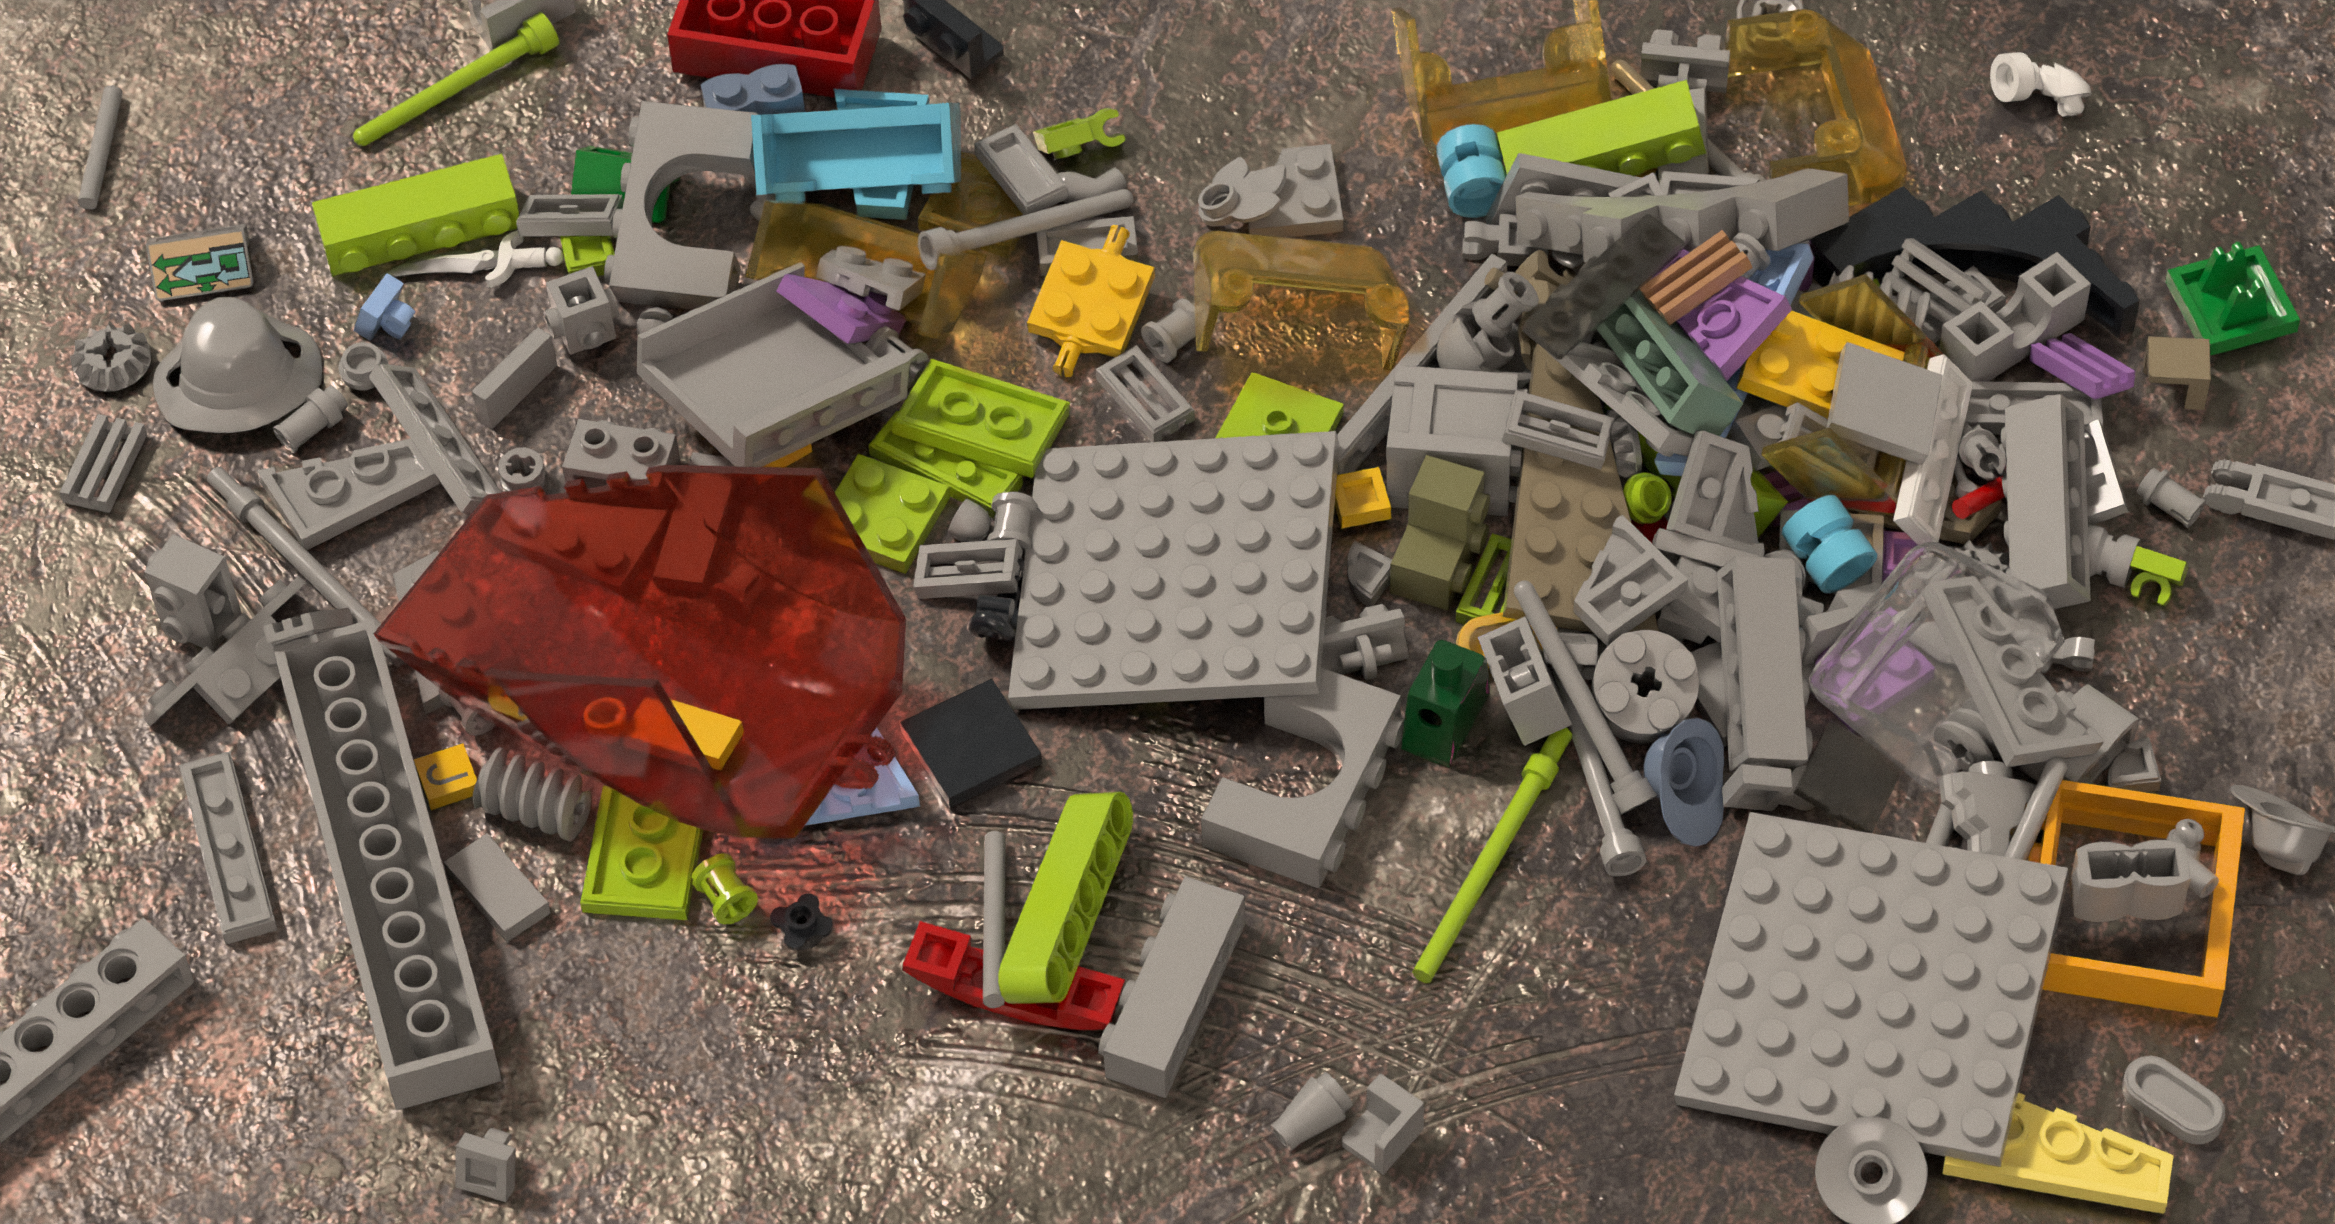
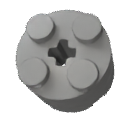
(1672, 674)

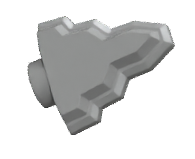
(1986, 805)

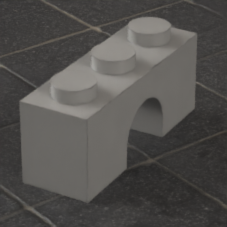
(2045, 305)

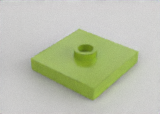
(1279, 408)

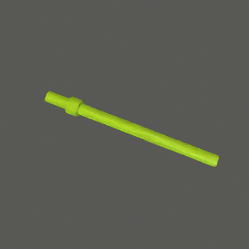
(1536, 776)

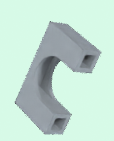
(666, 145)
(1307, 833)

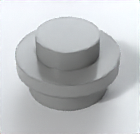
(358, 364)

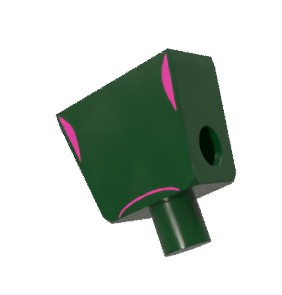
(1453, 686)

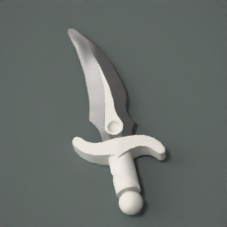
(503, 260)

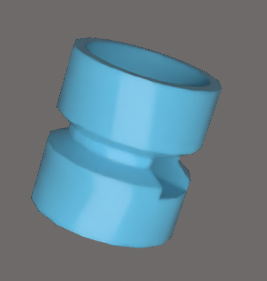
(1471, 168)
(1825, 538)

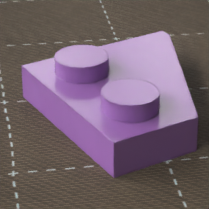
(839, 310)

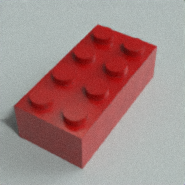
(823, 38)

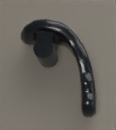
(998, 614)

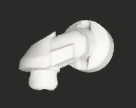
(2015, 78)

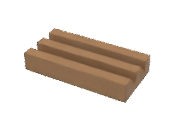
(1695, 277)

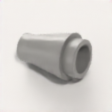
(1312, 1111)

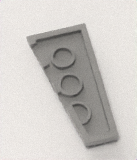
(2005, 679)

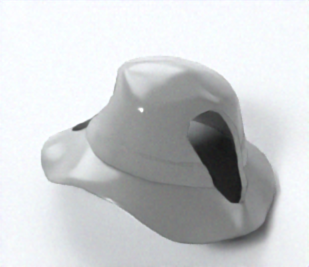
(235, 370)

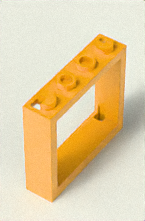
(2154, 817)

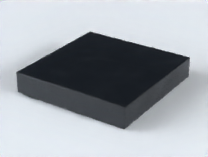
(971, 743)

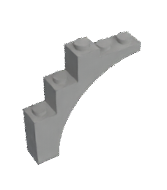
(1771, 211)

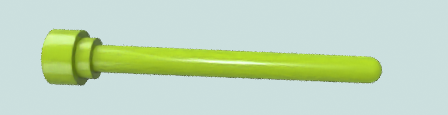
(533, 37)

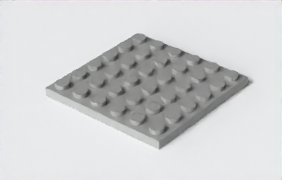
(1176, 571)
(1873, 986)

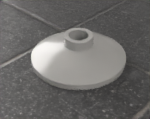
(1865, 1142)

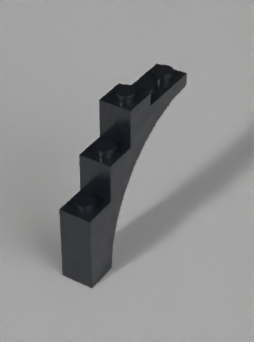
(1977, 236)

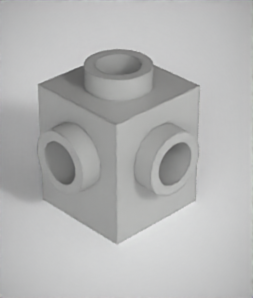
(581, 311)

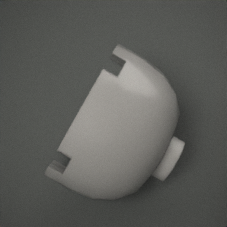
(1468, 347)

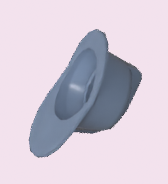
(1688, 780)

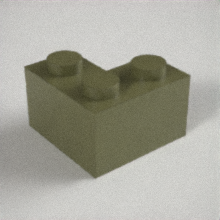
(1441, 533)

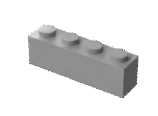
(2047, 498)
(1763, 662)
(1173, 986)

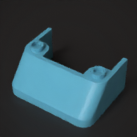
(857, 149)

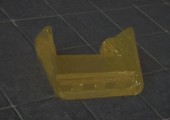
(1231, 262)

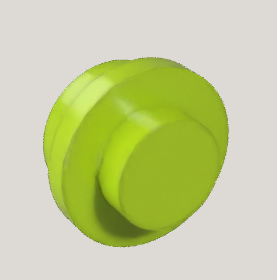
(1647, 497)

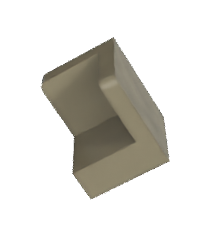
(2180, 362)

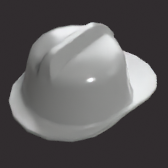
(2282, 832)

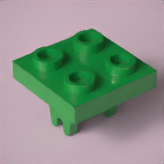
(2232, 299)

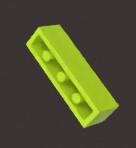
(1615, 135)
(416, 214)

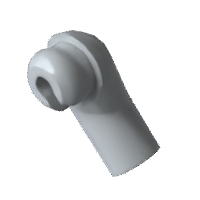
(2191, 834)

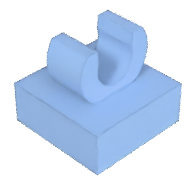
(384, 311)

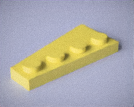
(2072, 1160)

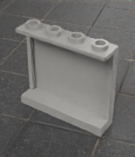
(765, 373)

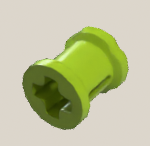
(724, 889)

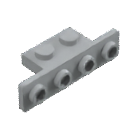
(238, 669)

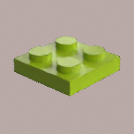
(891, 509)

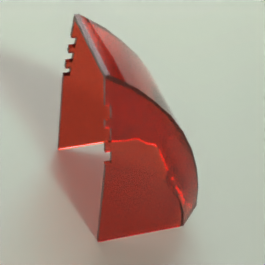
(682, 586)

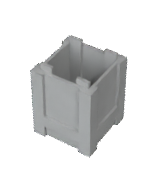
(1454, 419)

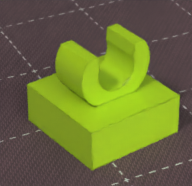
(2159, 569)

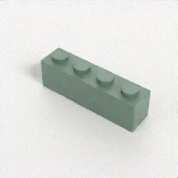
(1670, 368)

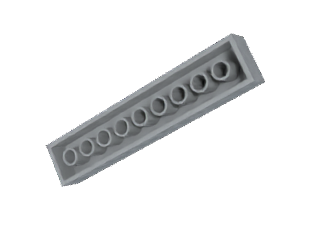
(386, 866)

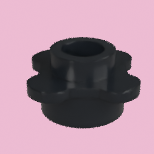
(802, 935)

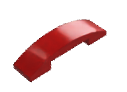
(955, 968)

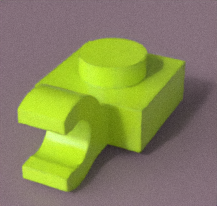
(1066, 137)

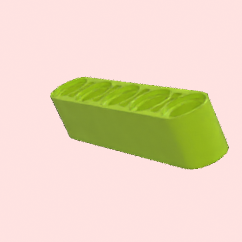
(1065, 898)

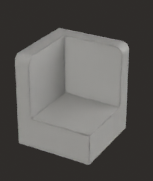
(1386, 1126)

